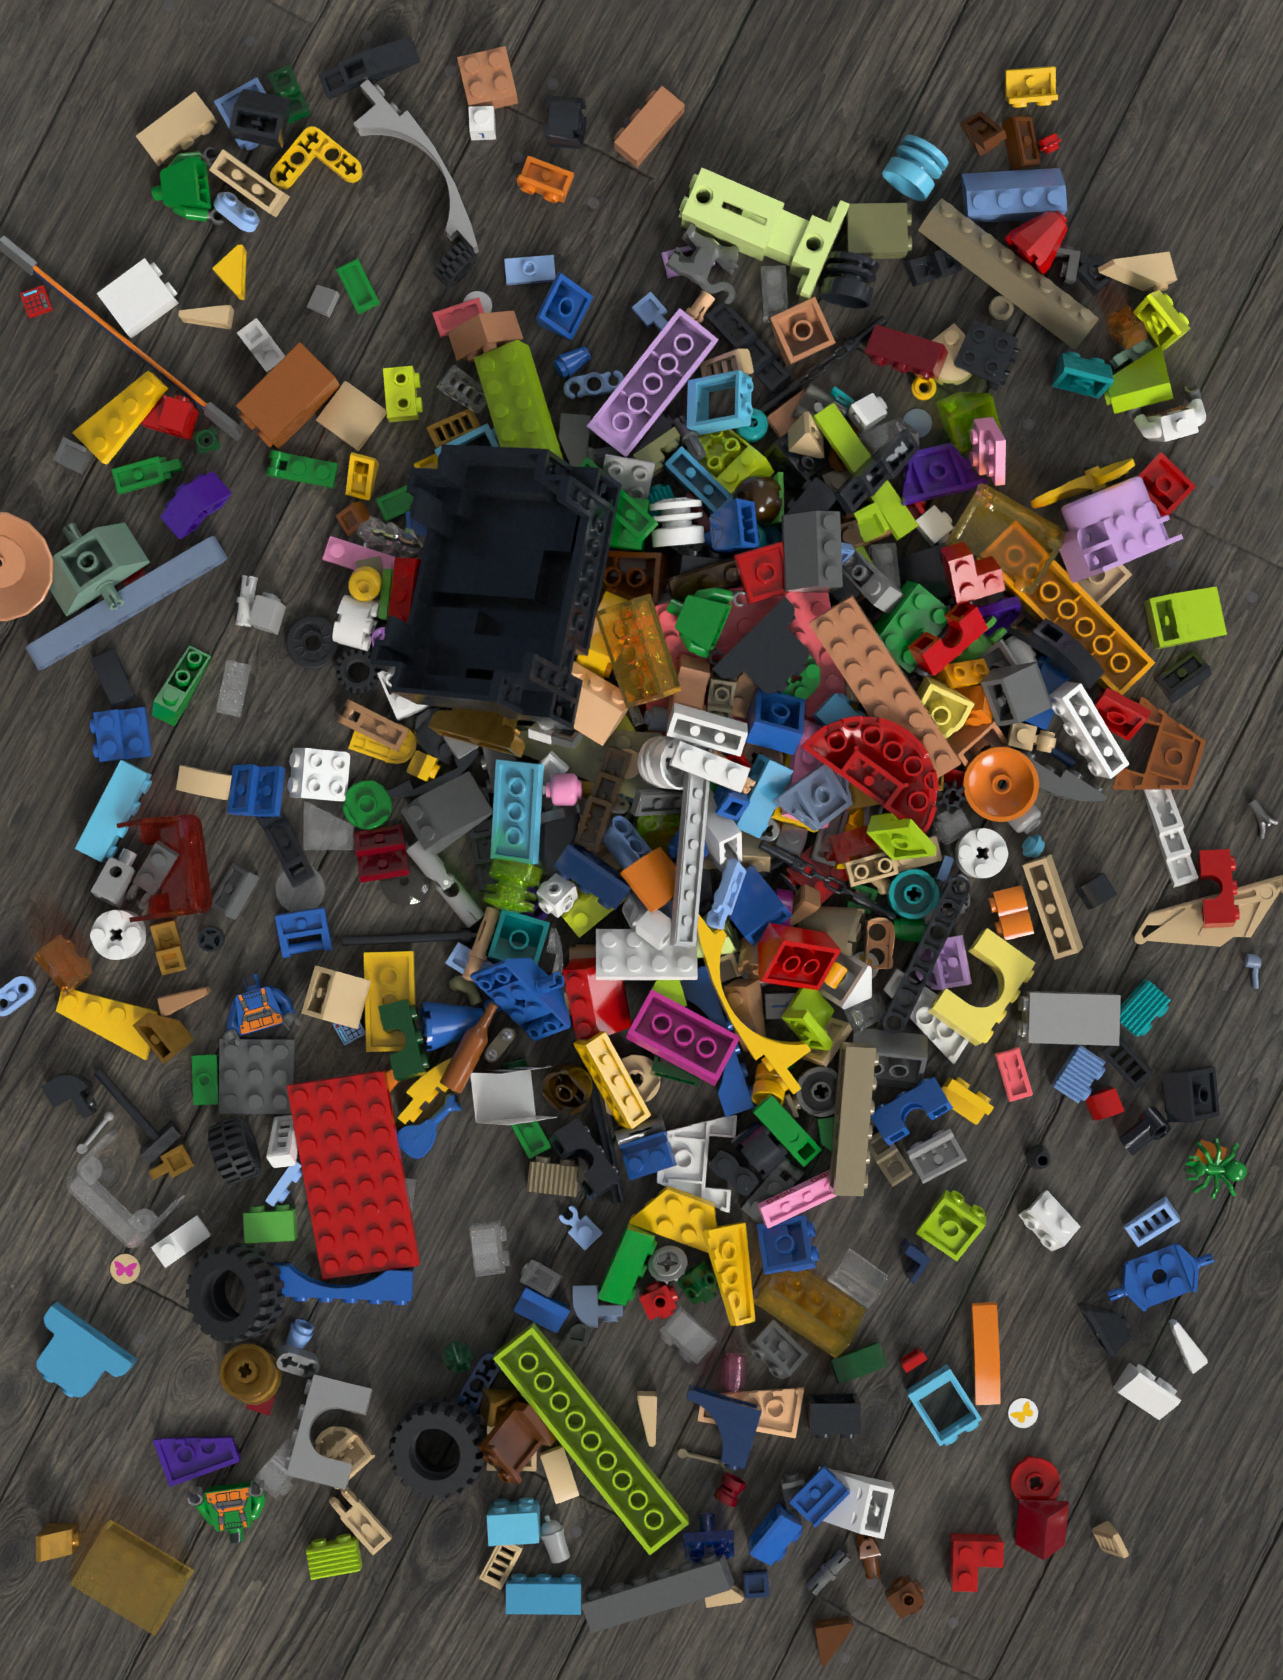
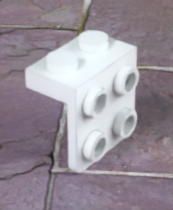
(318, 774)

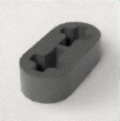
(298, 1358)

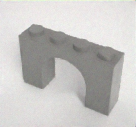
(323, 1396)

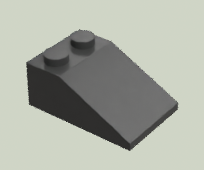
(447, 812)

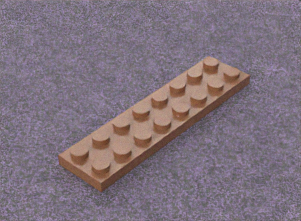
(878, 678)

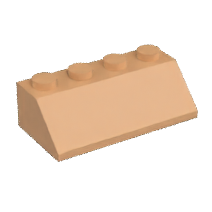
(599, 706)

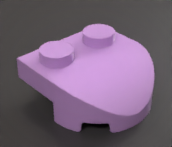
(951, 966)

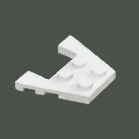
(691, 1155)

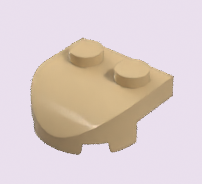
(952, 340)
(345, 1446)

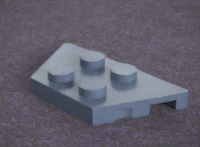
(816, 797)

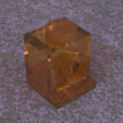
(1126, 327)

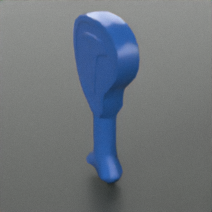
(419, 1138)

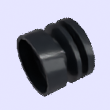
(849, 280)

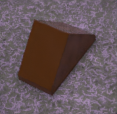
(830, 1635)

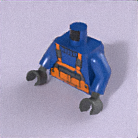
(258, 1010)

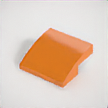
(652, 879)

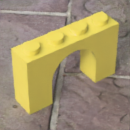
(1011, 971)

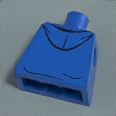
(733, 527)

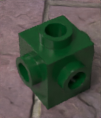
(699, 1283)

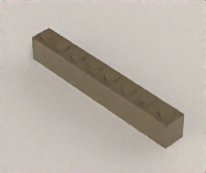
(1008, 274)

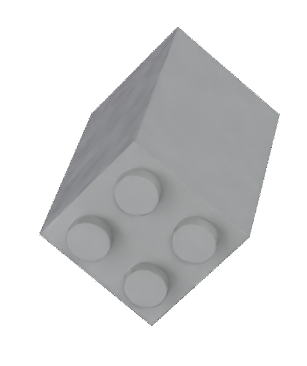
(1069, 1018)

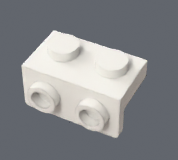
(1049, 1221)

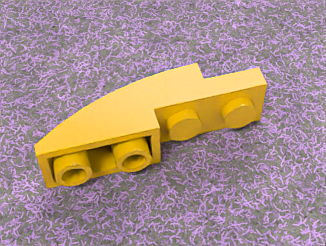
(424, 1090)

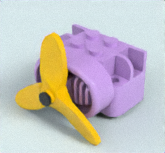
(1109, 524)

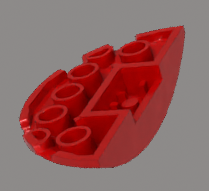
(882, 763)

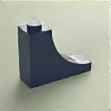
(735, 1420)

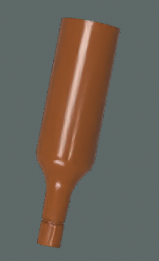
(468, 1052)

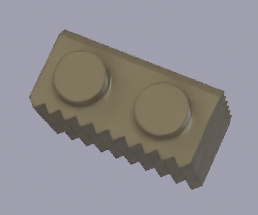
(553, 1177)

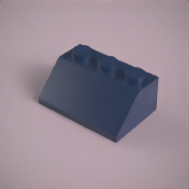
(592, 875)

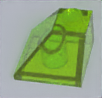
(958, 415)

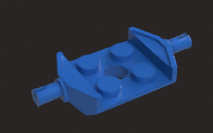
(1180, 1276)

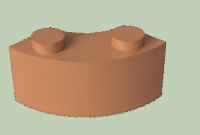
(693, 677)

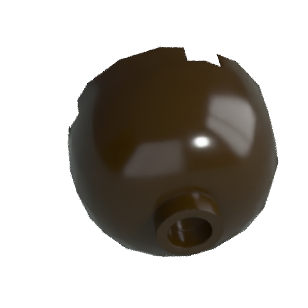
(764, 493)
(567, 1088)

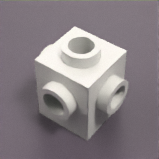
(556, 895)

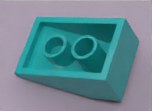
(1082, 375)

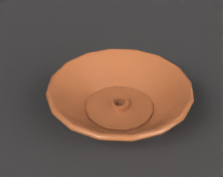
(25, 567)

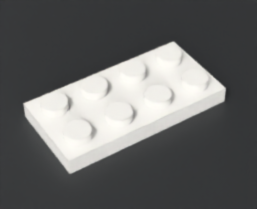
(627, 956)

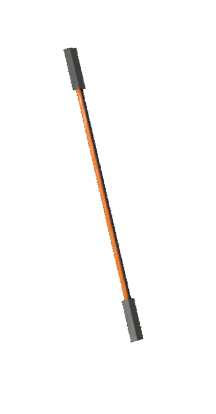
(210, 410)

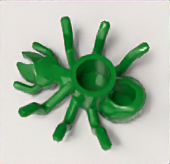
(1218, 1168)

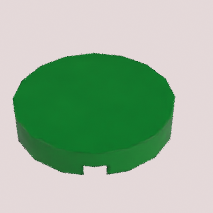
(367, 804)

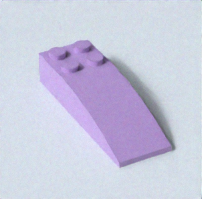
(652, 383)

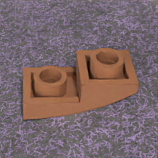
(781, 418)

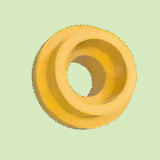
(923, 395)

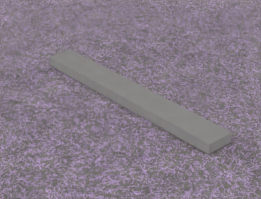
(690, 858)

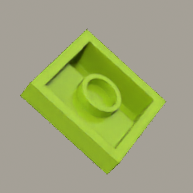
(899, 837)
(952, 1224)

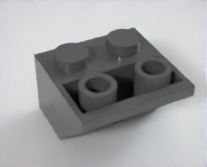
(1016, 693)

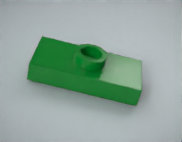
(205, 1079)

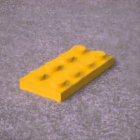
(391, 981)

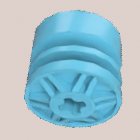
(915, 167)

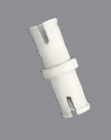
(246, 600)

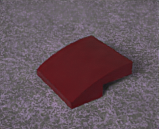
(381, 853)

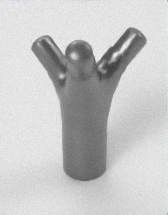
(1262, 817)

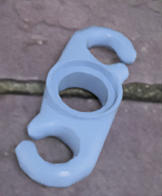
(582, 381)

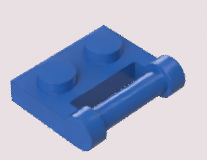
(301, 924)

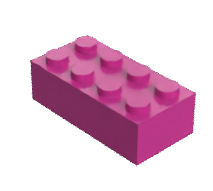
(683, 1037)

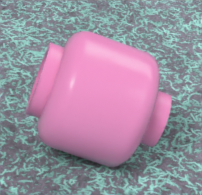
(564, 789)

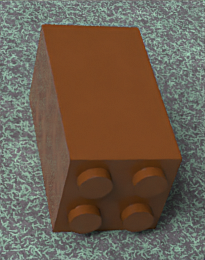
(287, 397)

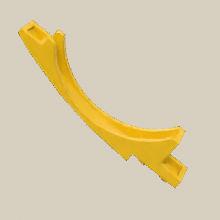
(777, 1054)

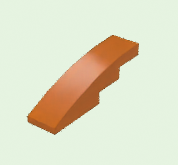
(985, 1353)

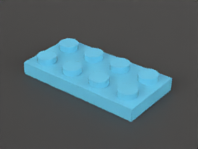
(517, 811)

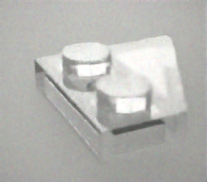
(325, 830)

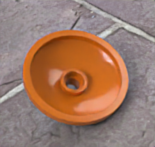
(983, 778)

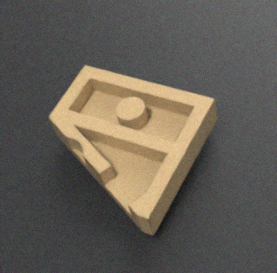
(838, 1032)

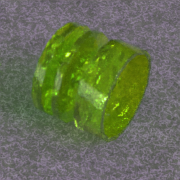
(512, 885)

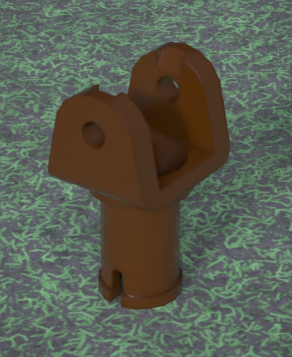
(868, 1551)

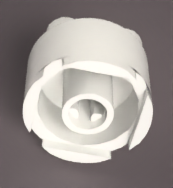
(355, 622)
(995, 853)
(104, 935)

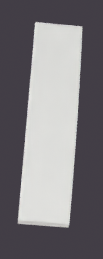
(1170, 836)

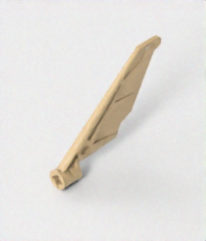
(1184, 921)

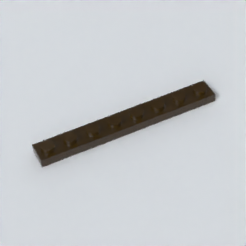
(725, 573)

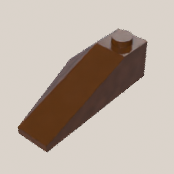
(636, 574)

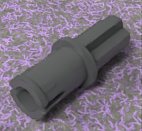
(689, 439)

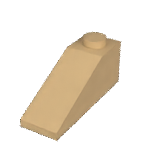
(1143, 271)

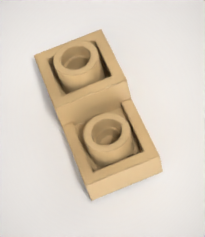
(203, 782)
(559, 1474)

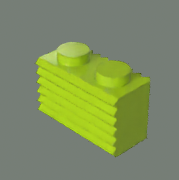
(333, 1556)

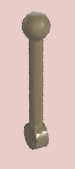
(683, 1453)

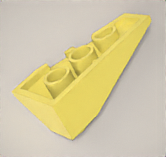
(945, 705)

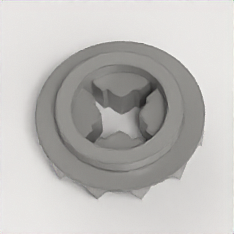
(661, 1257)

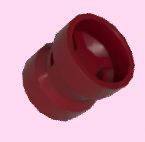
(729, 1489)

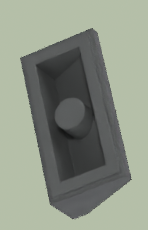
(234, 891)

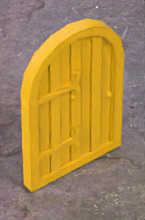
(377, 750)

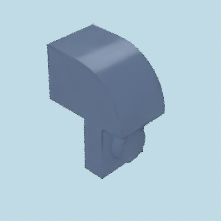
(587, 1309)

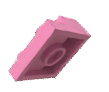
(988, 449)

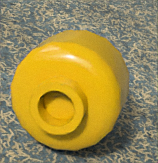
(365, 584)

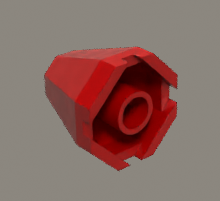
(1038, 239)

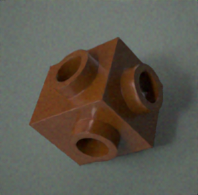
(905, 1596)

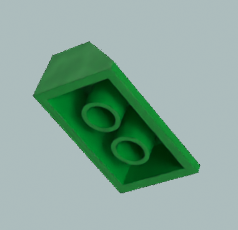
(627, 1265)

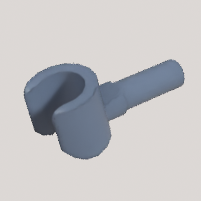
(1253, 962)

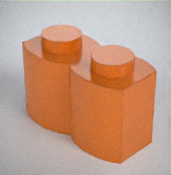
(1011, 913)

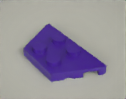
(936, 474)

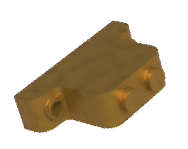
(480, 729)

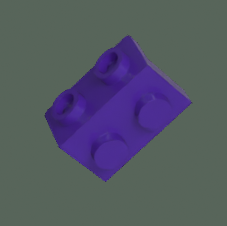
(1004, 610)

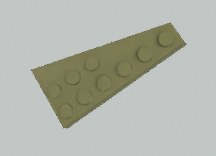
(588, 755)

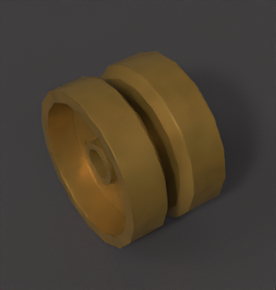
(236, 1372)

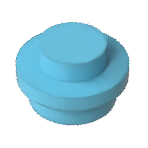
(1033, 846)

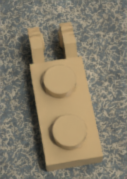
(361, 1522)

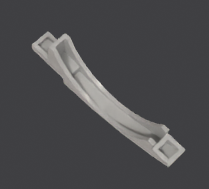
(385, 120)

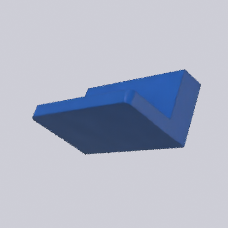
(541, 1309)

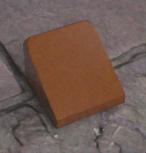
(352, 517)

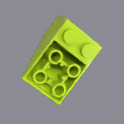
(1185, 617)

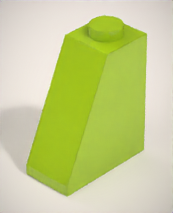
(1140, 383)

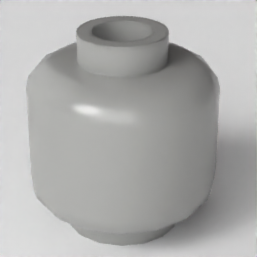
(1028, 821)

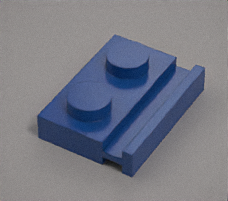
(648, 1155)
(819, 1496)

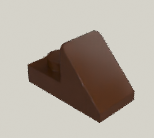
(983, 133)

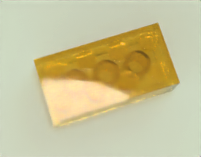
(638, 651)

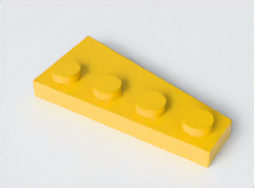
(119, 418)
(107, 1018)
(731, 1265)

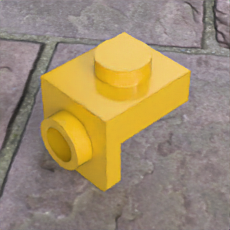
(423, 766)

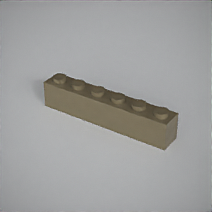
(852, 1119)

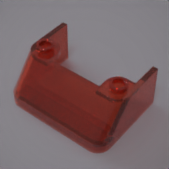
(187, 883)

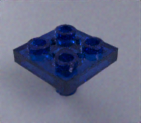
(708, 1540)

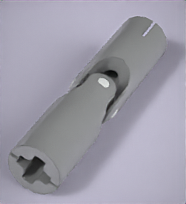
(434, 868)

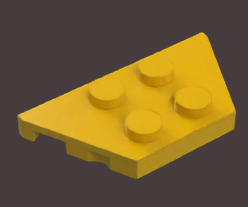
(677, 1217)

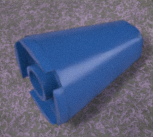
(446, 1023)

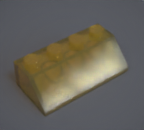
(811, 1309)

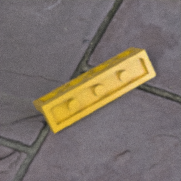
(612, 1080)

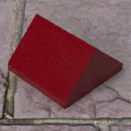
(1041, 1526)

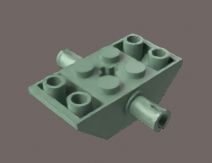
(95, 566)

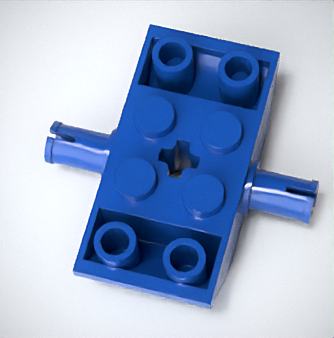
(526, 995)

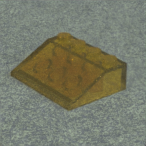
(132, 1577)

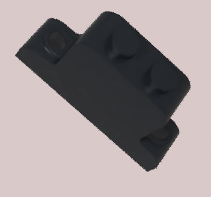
(767, 653)

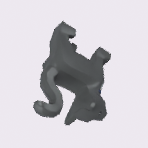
(699, 264)

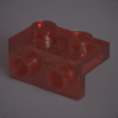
(850, 844)

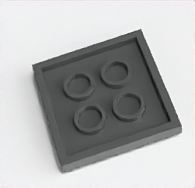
(256, 1076)

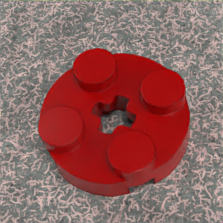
(1030, 1468)

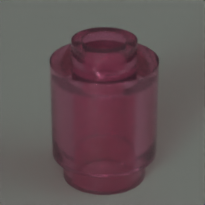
(733, 1372)

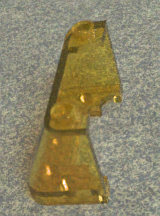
(1011, 533)

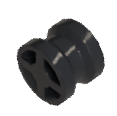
(207, 942)

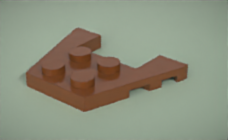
(1171, 760)

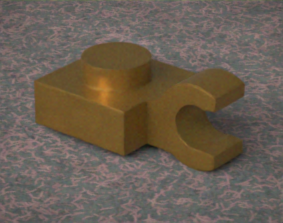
(174, 1162)

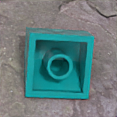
(518, 937)

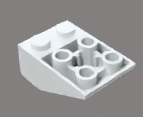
(866, 1506)

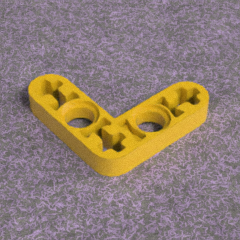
(316, 150)

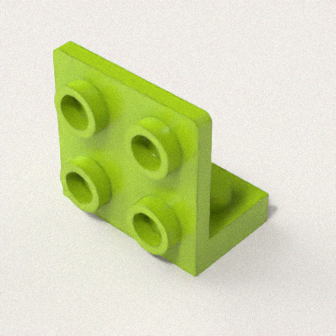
(807, 1018)

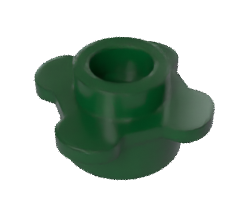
(200, 437)

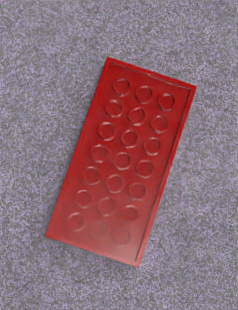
(353, 1174)

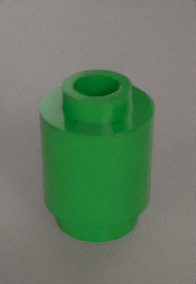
(909, 929)

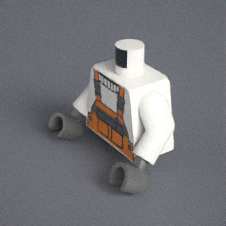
(1172, 422)

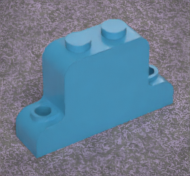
(79, 1353)

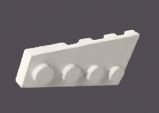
(944, 1037)

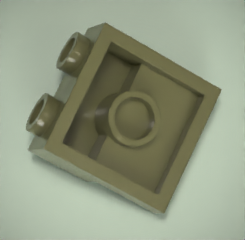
(656, 450)

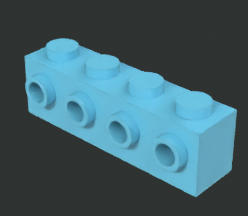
(114, 807)

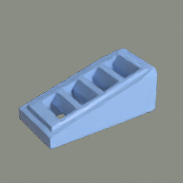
(1147, 1215)

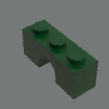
(410, 1060)

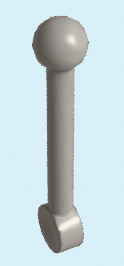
(82, 1148)

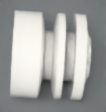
(677, 522)
(655, 760)

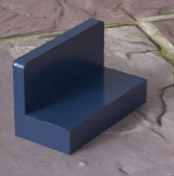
(920, 1260)

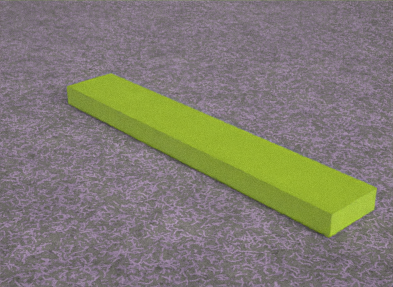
(853, 455)

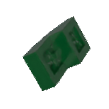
(286, 86)
(858, 1363)

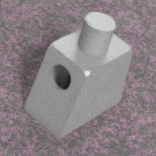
(113, 889)

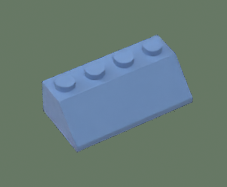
(1012, 194)

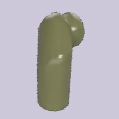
(466, 986)

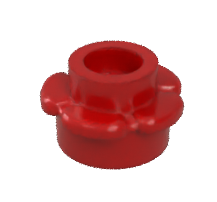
(1049, 143)

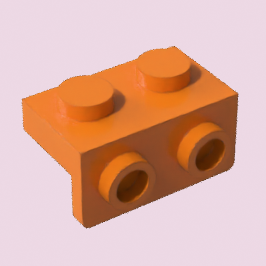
(545, 180)

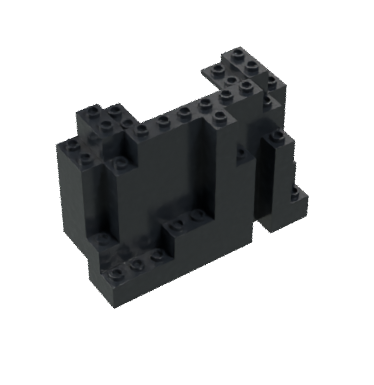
(502, 583)

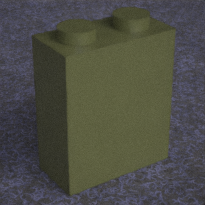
(878, 230)

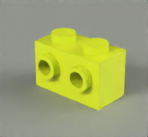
(401, 393)

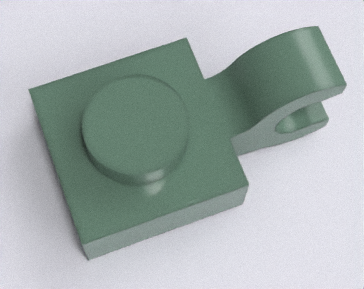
(1131, 354)

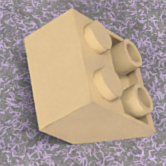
(336, 997)

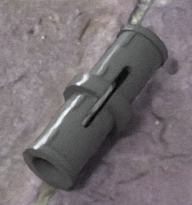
(657, 1125)
(828, 1571)

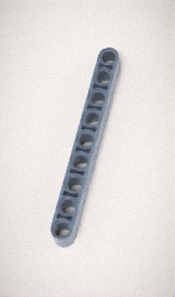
(136, 598)

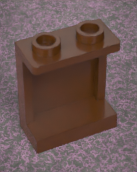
(515, 1441)

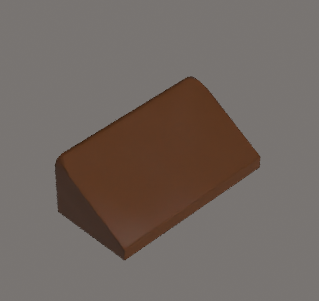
(1021, 142)

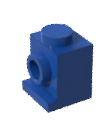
(725, 801)

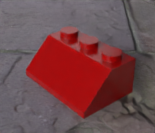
(795, 956)
(593, 1002)

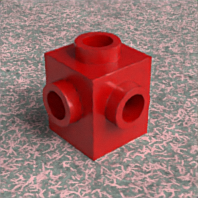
(652, 1306)

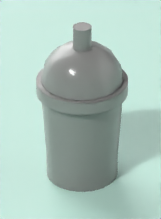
(554, 1539)

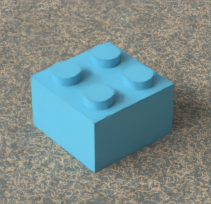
(513, 1522)

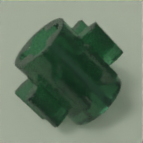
(457, 1357)

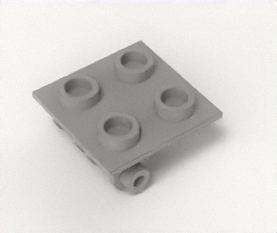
(631, 473)

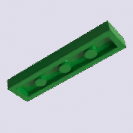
(630, 513)

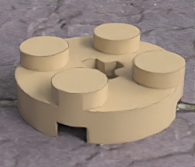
(642, 1064)

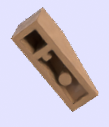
(746, 1003)

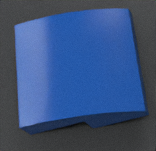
(256, 790)

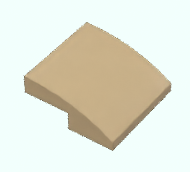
(351, 416)

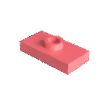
(453, 316)
(1013, 1074)

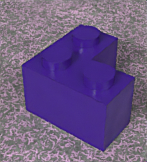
(194, 503)

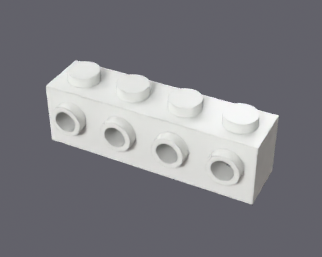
(1088, 730)

